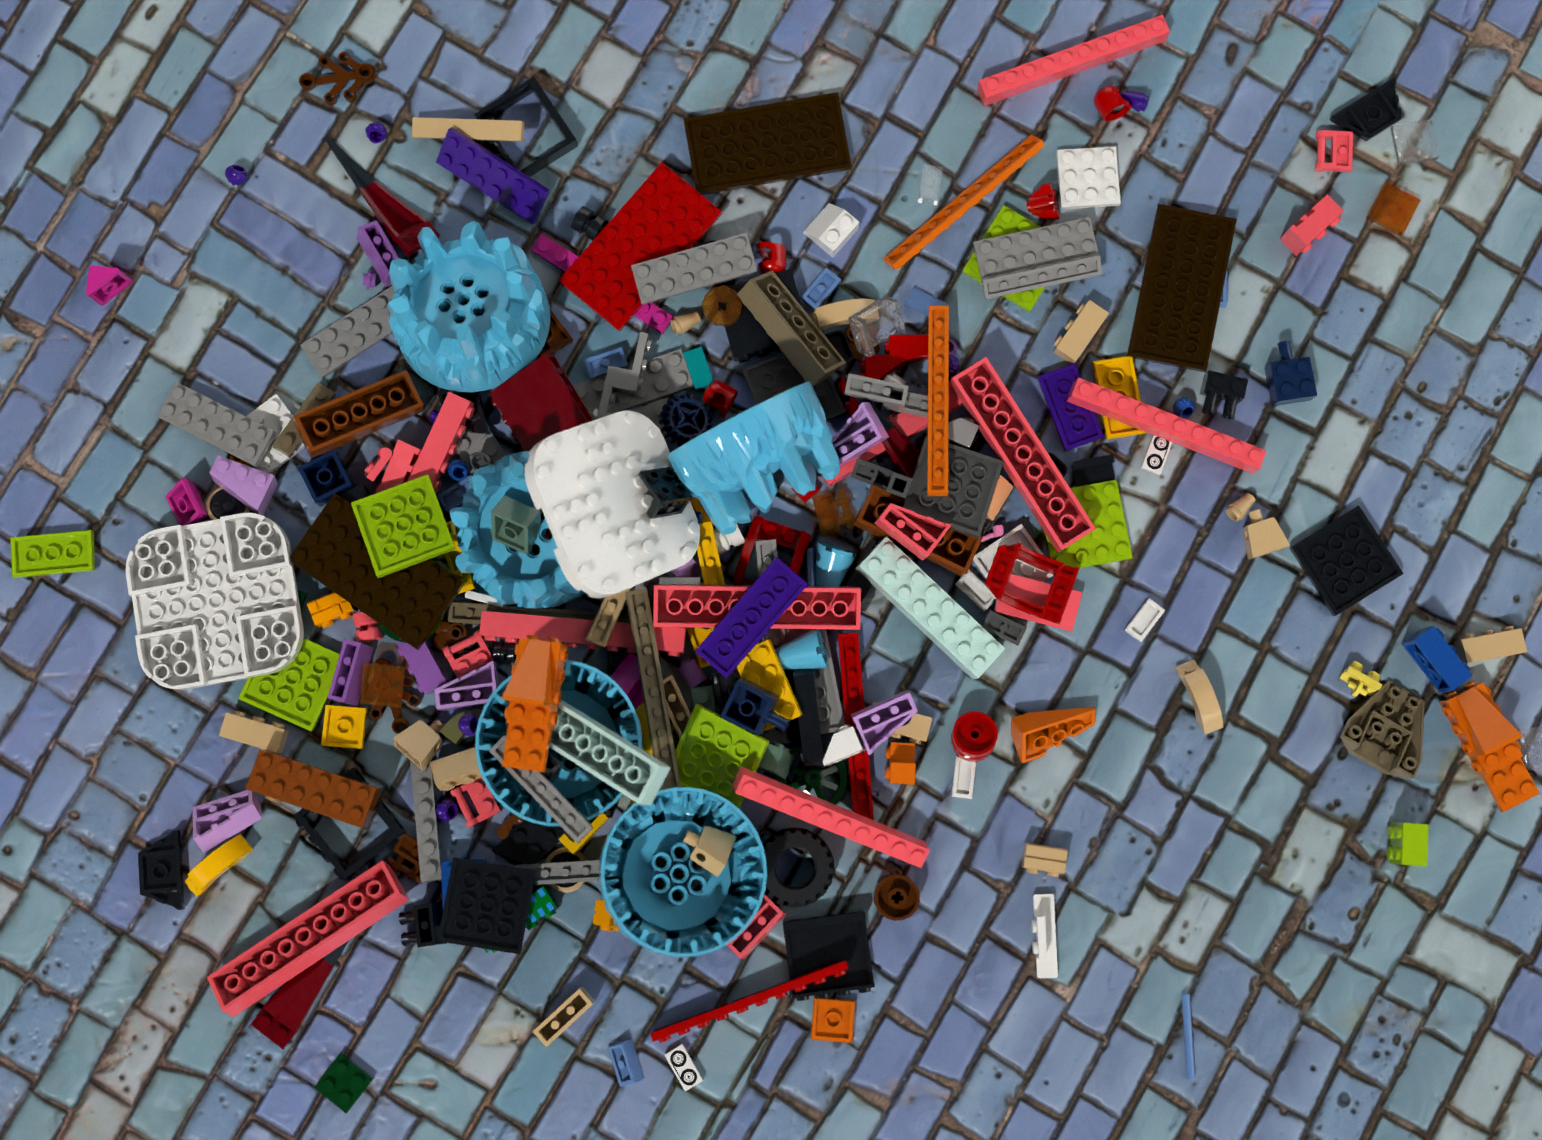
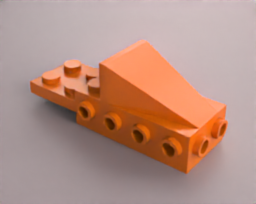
(533, 701)
(1489, 744)

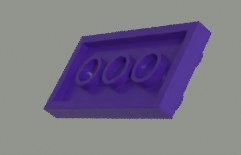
(1073, 423)

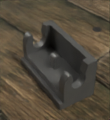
(1004, 627)

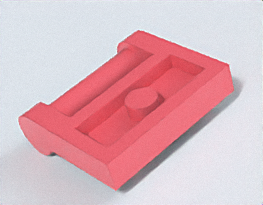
(1340, 151)
(374, 468)
(470, 660)
(482, 799)

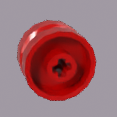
(972, 748)

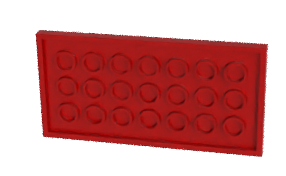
(654, 222)

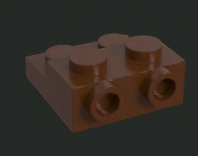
(557, 337)

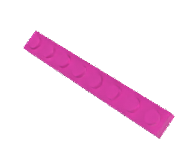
(563, 259)

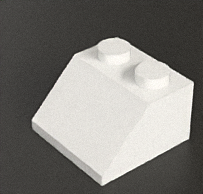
(832, 229)
(843, 745)

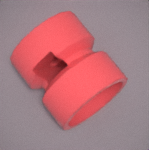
(365, 634)

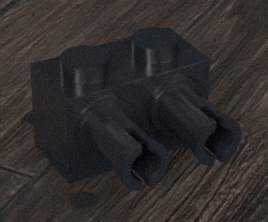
(1223, 387)
(427, 924)

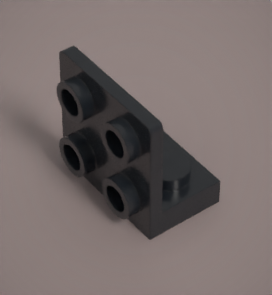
(667, 489)

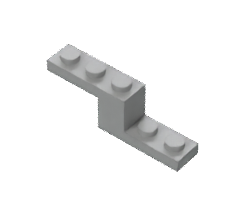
(625, 380)
(892, 395)

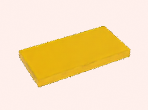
(1119, 376)

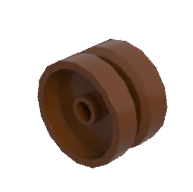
(908, 899)

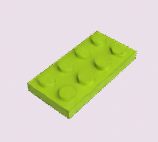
(52, 554)

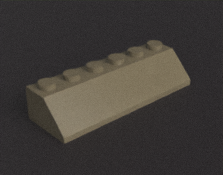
(791, 328)

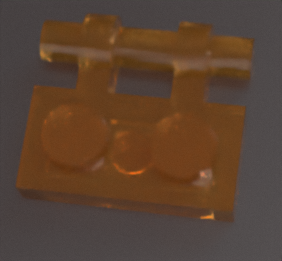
(827, 515)

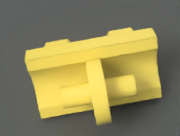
(1360, 682)

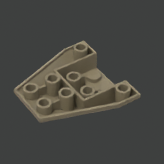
(1388, 731)

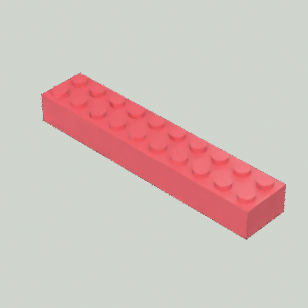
(1022, 454)
(708, 604)
(307, 938)

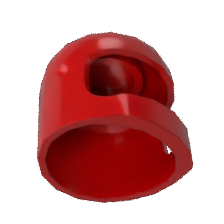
(1108, 99)
(773, 259)
(720, 396)

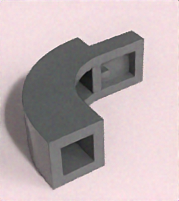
(882, 477)

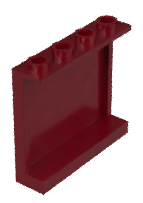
(539, 402)

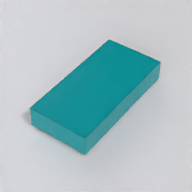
(698, 368)

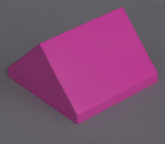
(105, 283)
(187, 503)
(629, 680)

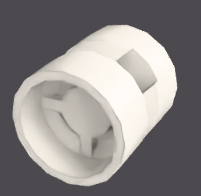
(724, 541)

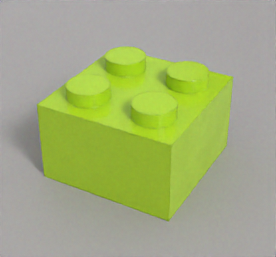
(1407, 843)

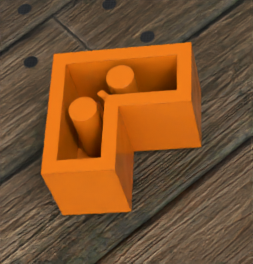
(901, 763)

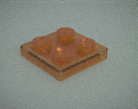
(1393, 209)
(383, 684)

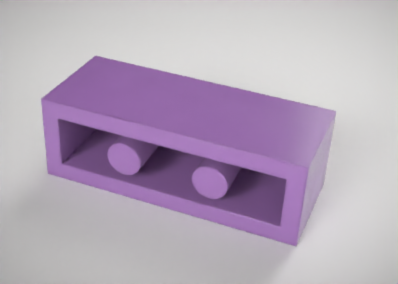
(377, 249)
(424, 666)
(349, 672)

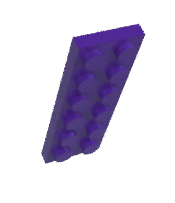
(492, 176)
(751, 617)

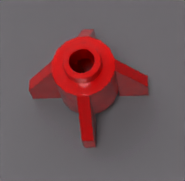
(1043, 202)

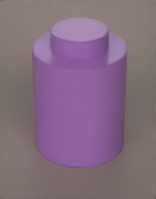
(691, 673)

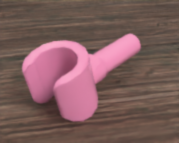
(998, 531)

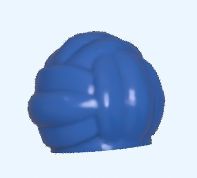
(1183, 407)
(458, 470)

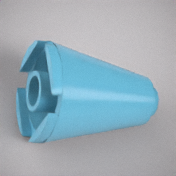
(831, 564)
(804, 652)

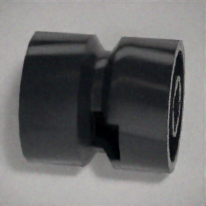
(588, 223)

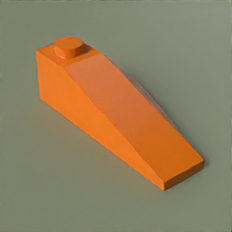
(1041, 730)

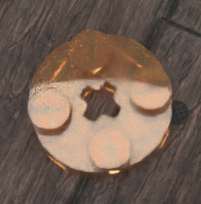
(719, 317)

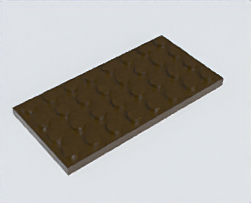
(767, 143)
(1181, 288)
(402, 602)

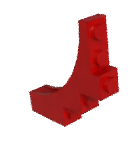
(900, 350)

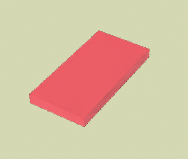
(1036, 593)

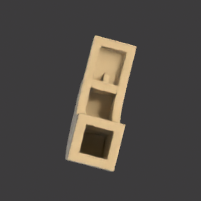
(838, 312)
(1202, 695)

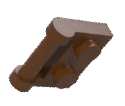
(507, 825)

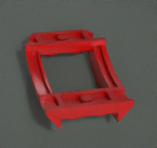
(785, 537)
(1060, 589)

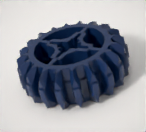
(674, 406)

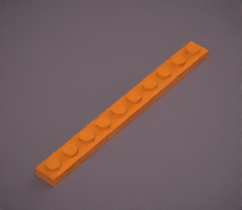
(963, 202)
(938, 400)

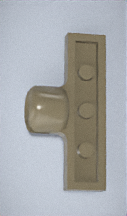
(289, 438)

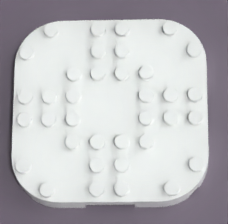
(599, 504)
(214, 601)

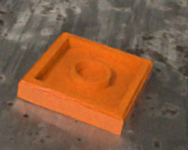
(832, 1019)

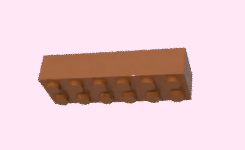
(358, 414)
(952, 552)
(313, 788)

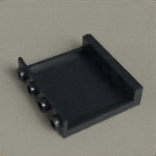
(747, 335)
(824, 941)

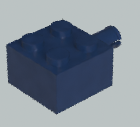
(1290, 378)
(326, 476)
(753, 708)

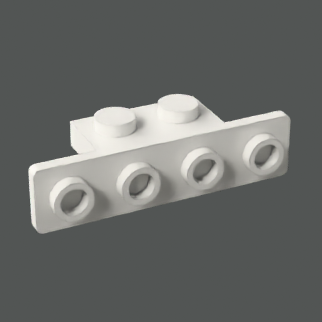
(1045, 936)

